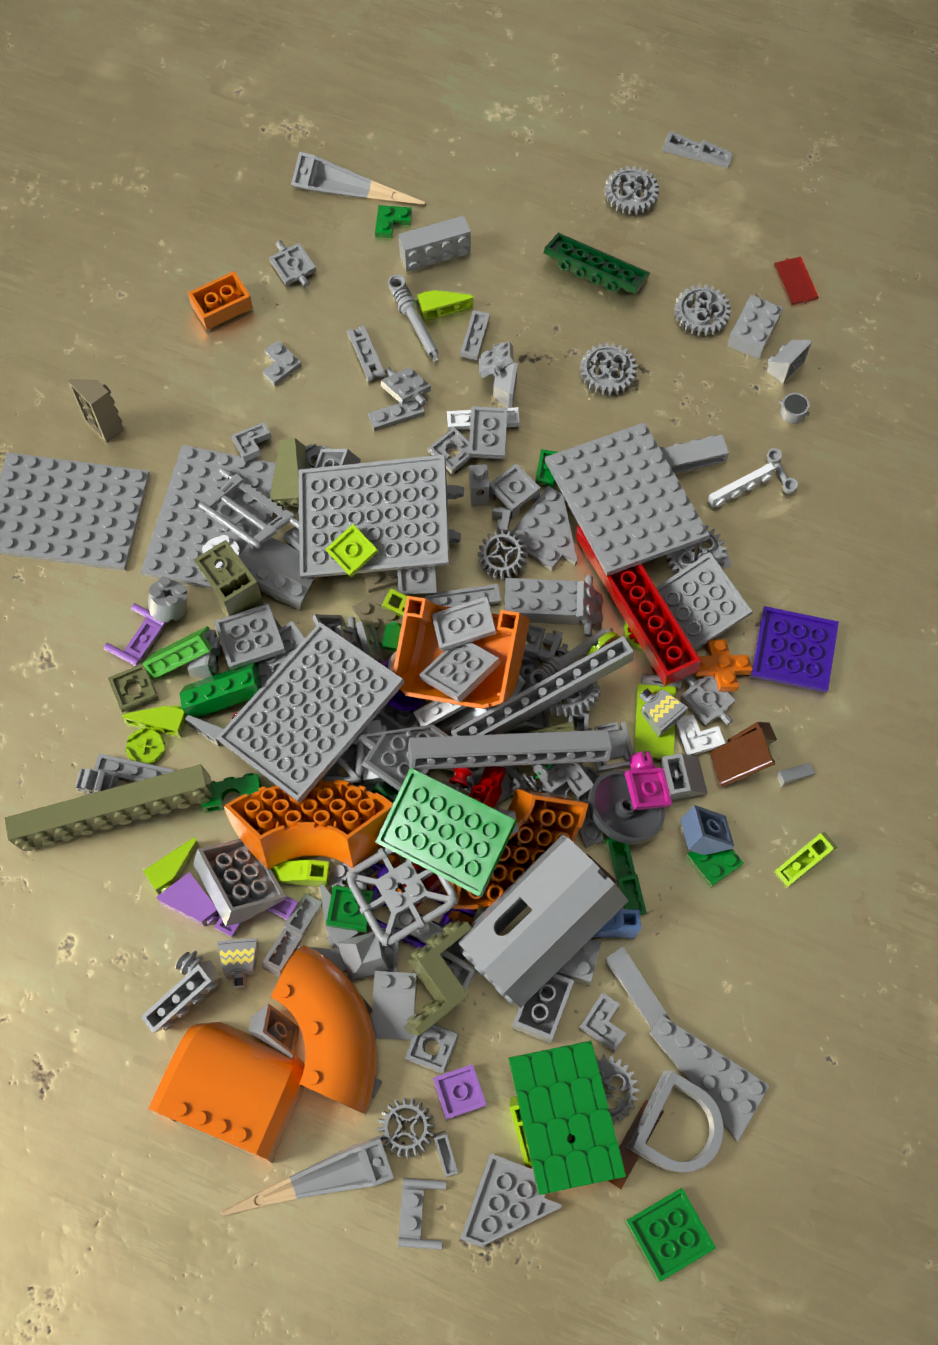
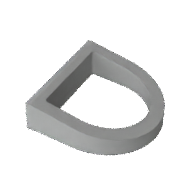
(643, 1129)

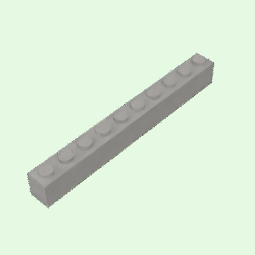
(550, 690)
(509, 749)

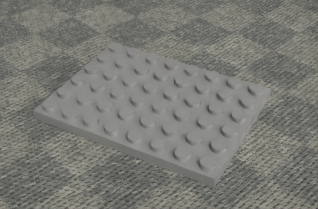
(626, 499)
(391, 502)
(69, 510)
(184, 530)
(310, 711)

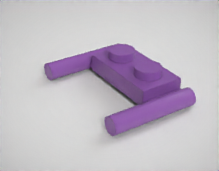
(141, 641)

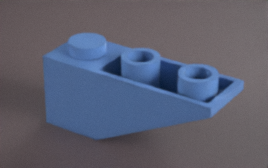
(623, 924)

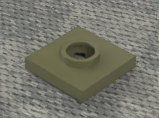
(122, 681)

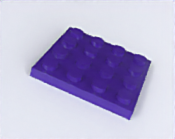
(795, 649)

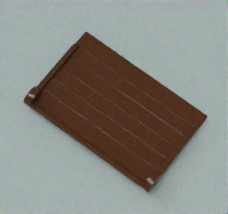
(741, 757)

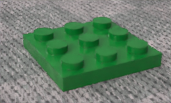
(670, 1234)

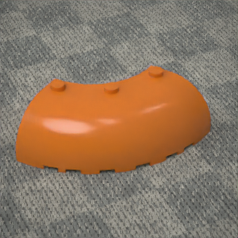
(329, 822)
(541, 823)
(334, 1028)

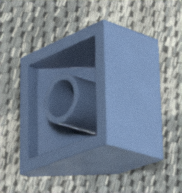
(706, 831)

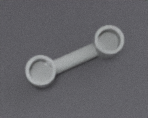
(774, 456)

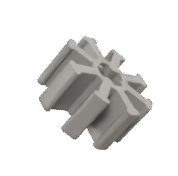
(92, 781)

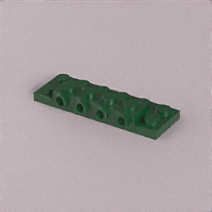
(595, 265)

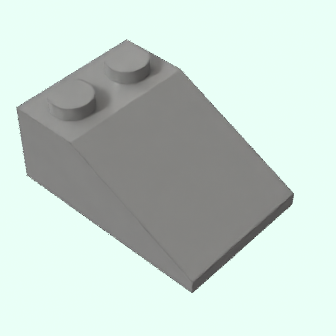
(393, 1004)

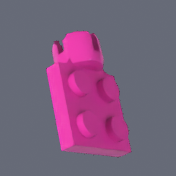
(647, 783)

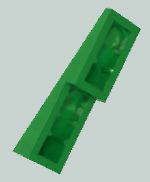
(625, 875)

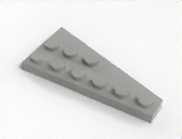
(728, 1084)

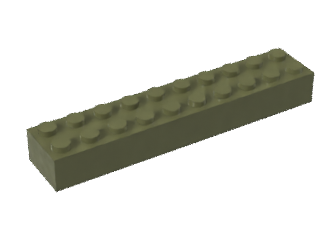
(109, 808)

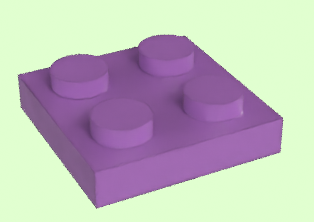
(459, 1092)

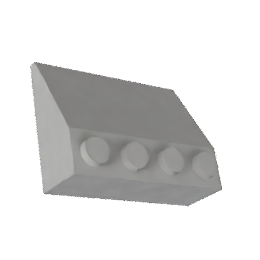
(278, 571)
(236, 881)

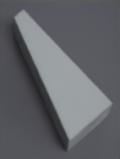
(794, 774)
(445, 1153)

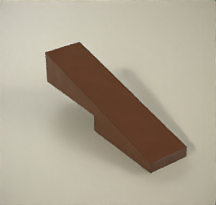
(628, 1157)

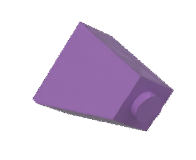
(190, 901)

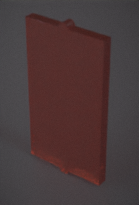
(796, 280)

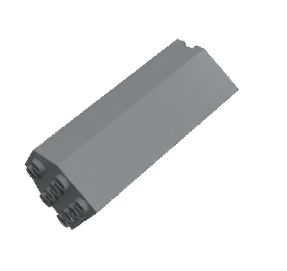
(568, 907)

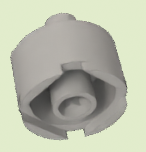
(167, 600)

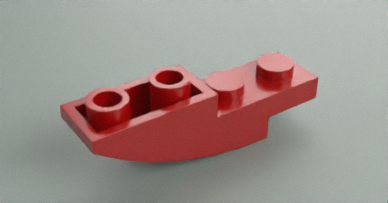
(489, 786)

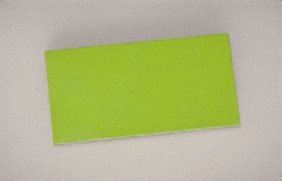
(645, 736)

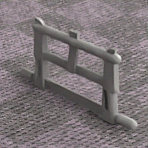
(222, 494)

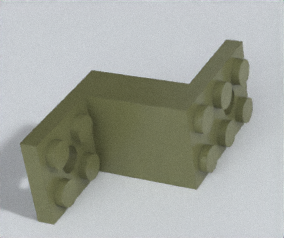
(233, 583)
(436, 978)

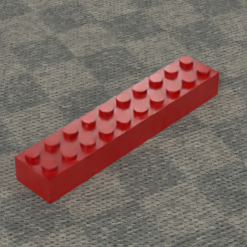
(648, 619)

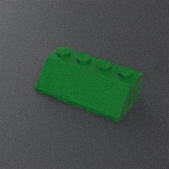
(220, 691)

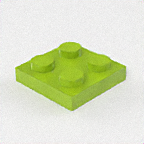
(352, 550)

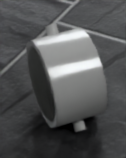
(794, 408)

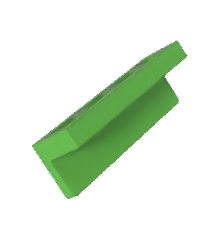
(178, 653)

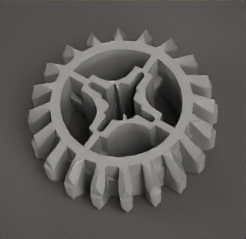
(495, 556)
(398, 1134)

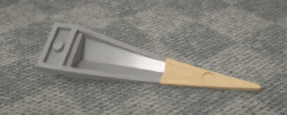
(325, 177)
(352, 1168)

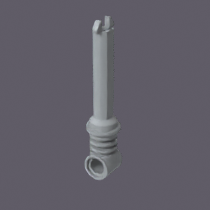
(408, 306)
(556, 664)

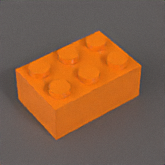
(220, 300)

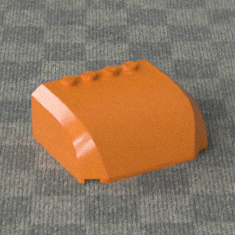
(420, 647)
(231, 1088)

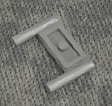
(412, 1212)

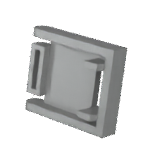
(620, 747)

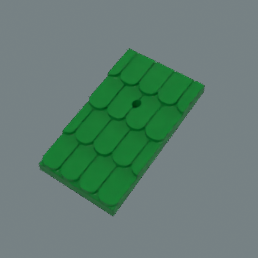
(563, 1096)

